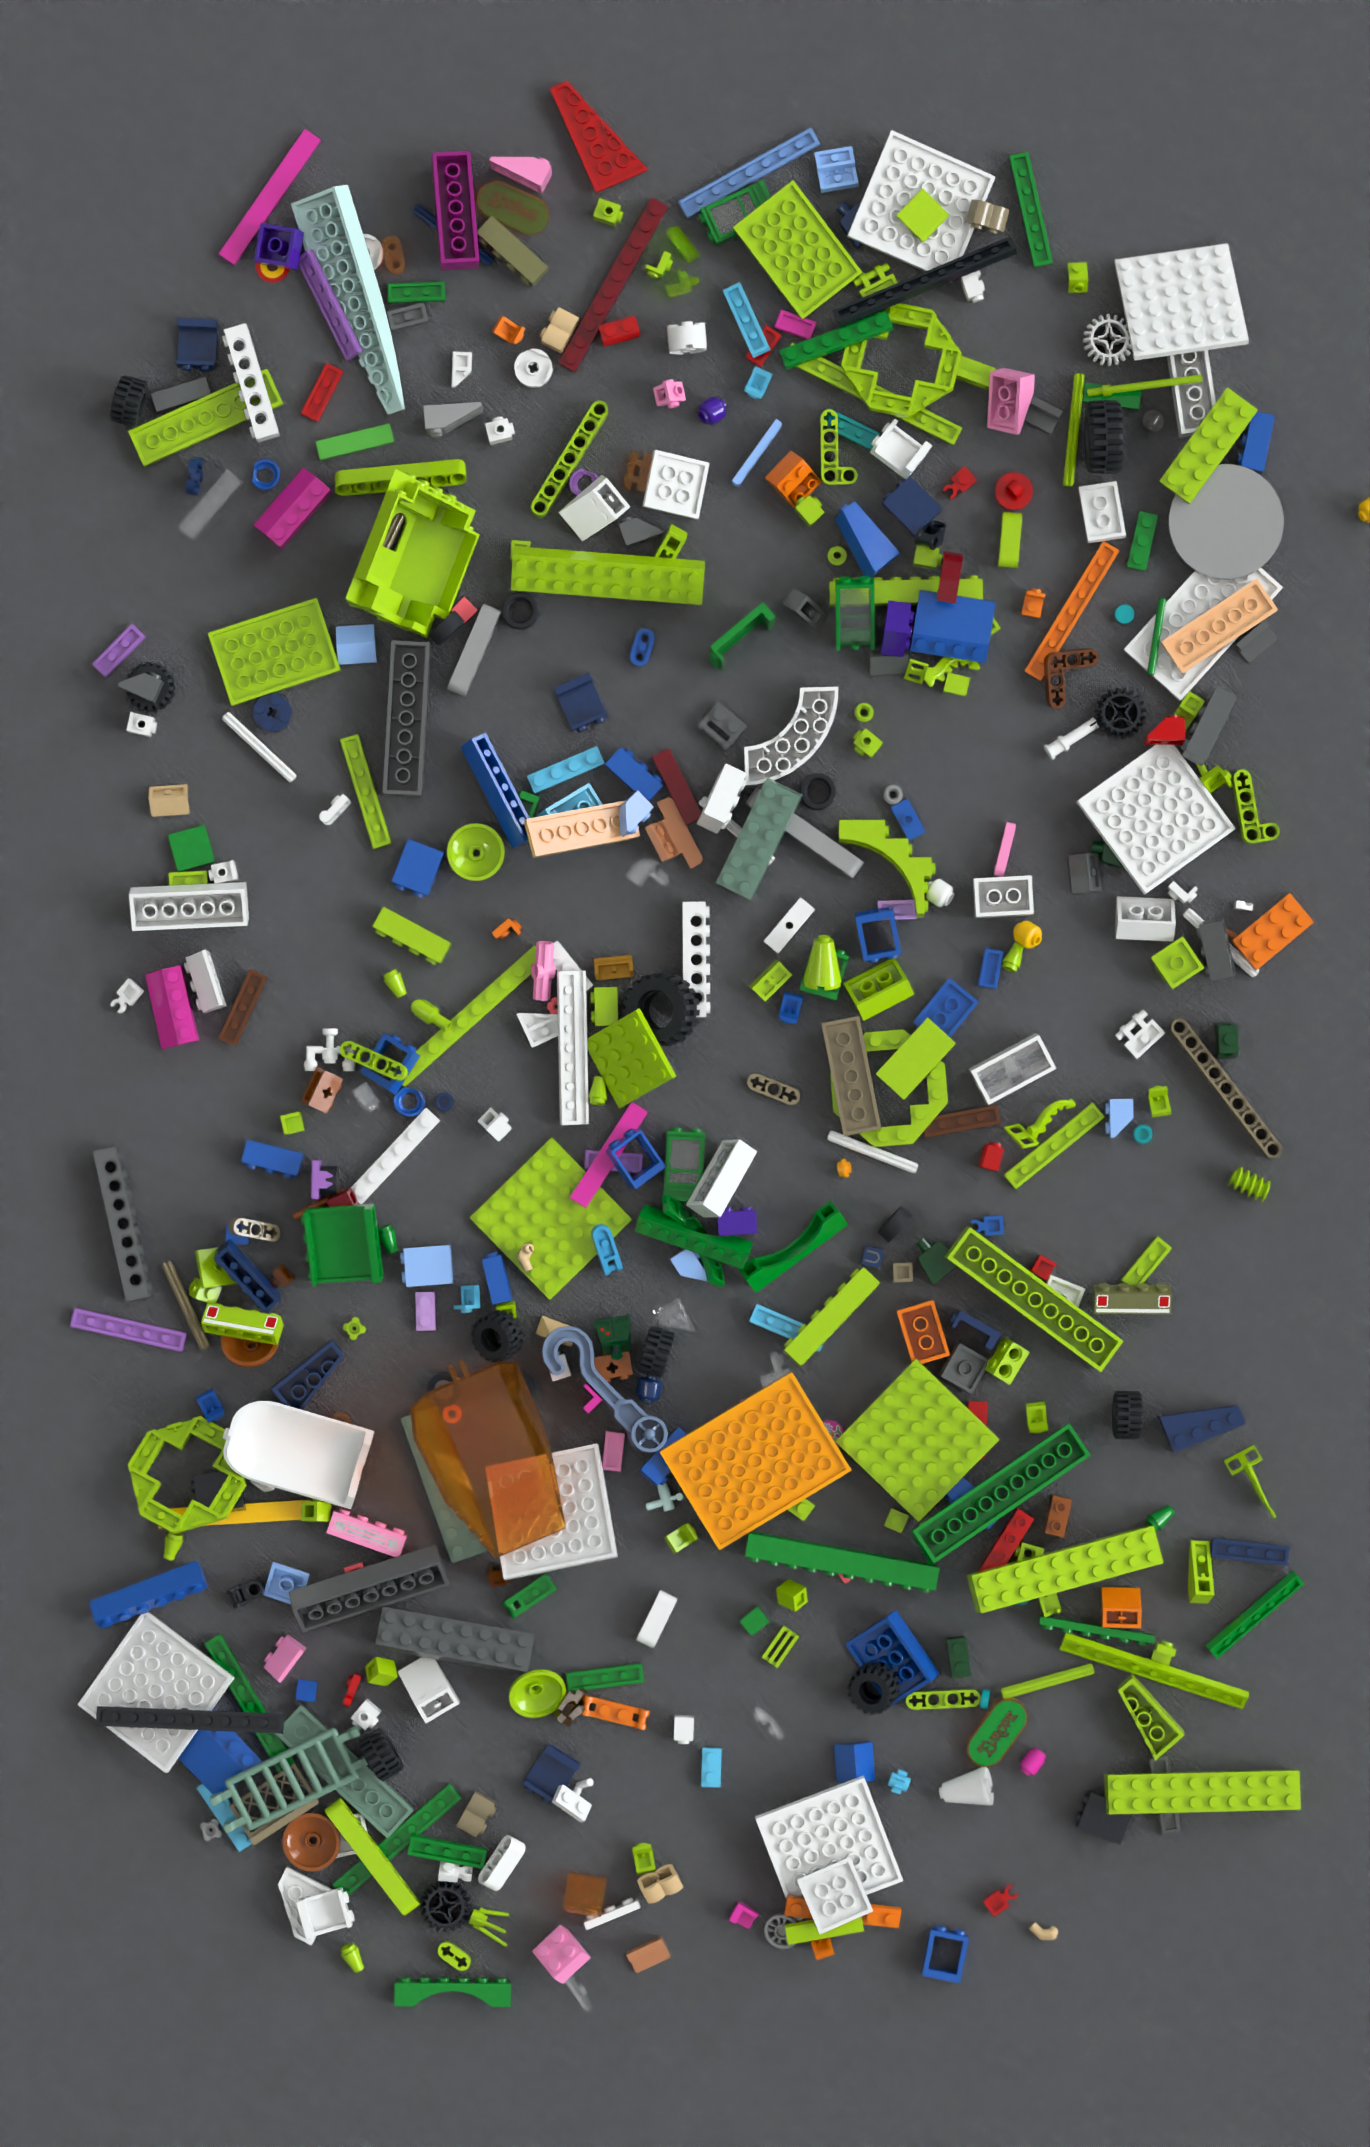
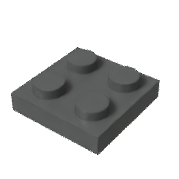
(964, 1367)

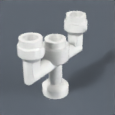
(329, 1053)

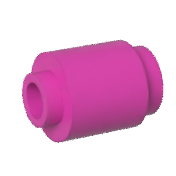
(1032, 1761)

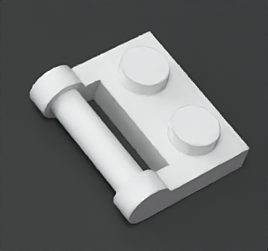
(339, 804)

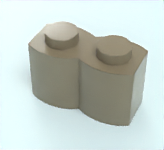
(987, 216)
(476, 1813)

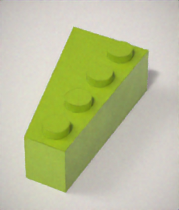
(1152, 1720)

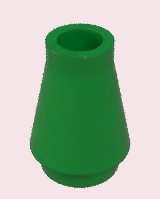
(388, 1238)
(1160, 1517)

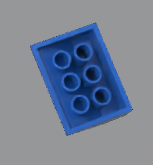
(952, 629)
(894, 1645)
(216, 1757)

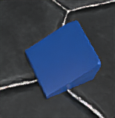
(306, 1690)

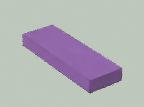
(118, 651)
(631, 1161)

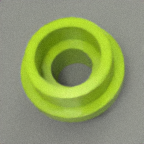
(841, 560)
(866, 706)

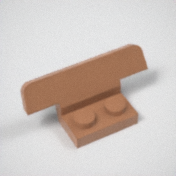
(672, 835)

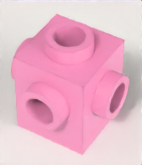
(669, 394)

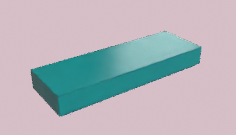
(852, 430)

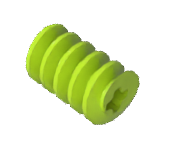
(1250, 1184)

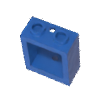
(875, 915)
(409, 1062)
(648, 1172)
(496, 1278)
(943, 1974)

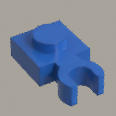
(991, 1225)

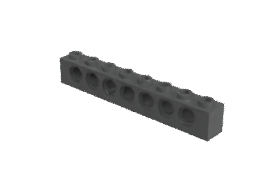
(102, 1158)

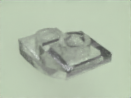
(764, 1717)

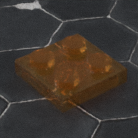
(584, 1894)

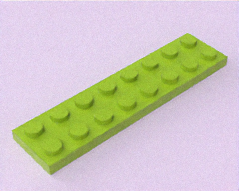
(197, 421)

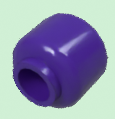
(712, 410)

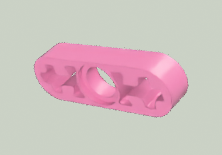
(1004, 849)

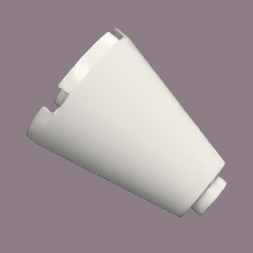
(969, 1788)

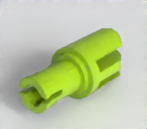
(430, 1014)

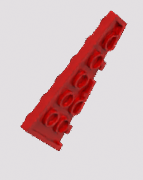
(598, 146)

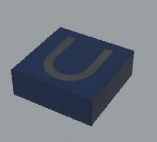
(872, 1257)

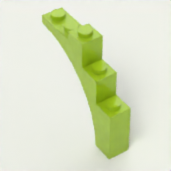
(914, 870)

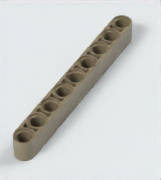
(1216, 1084)

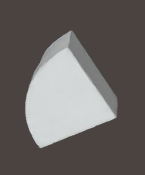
(1242, 905)

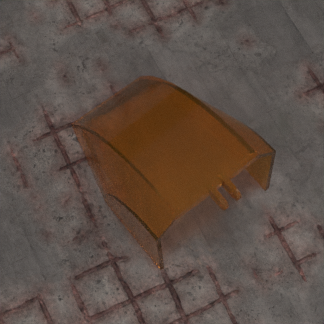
(490, 1456)

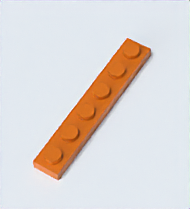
(881, 1916)

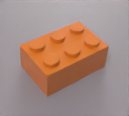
(923, 1332)

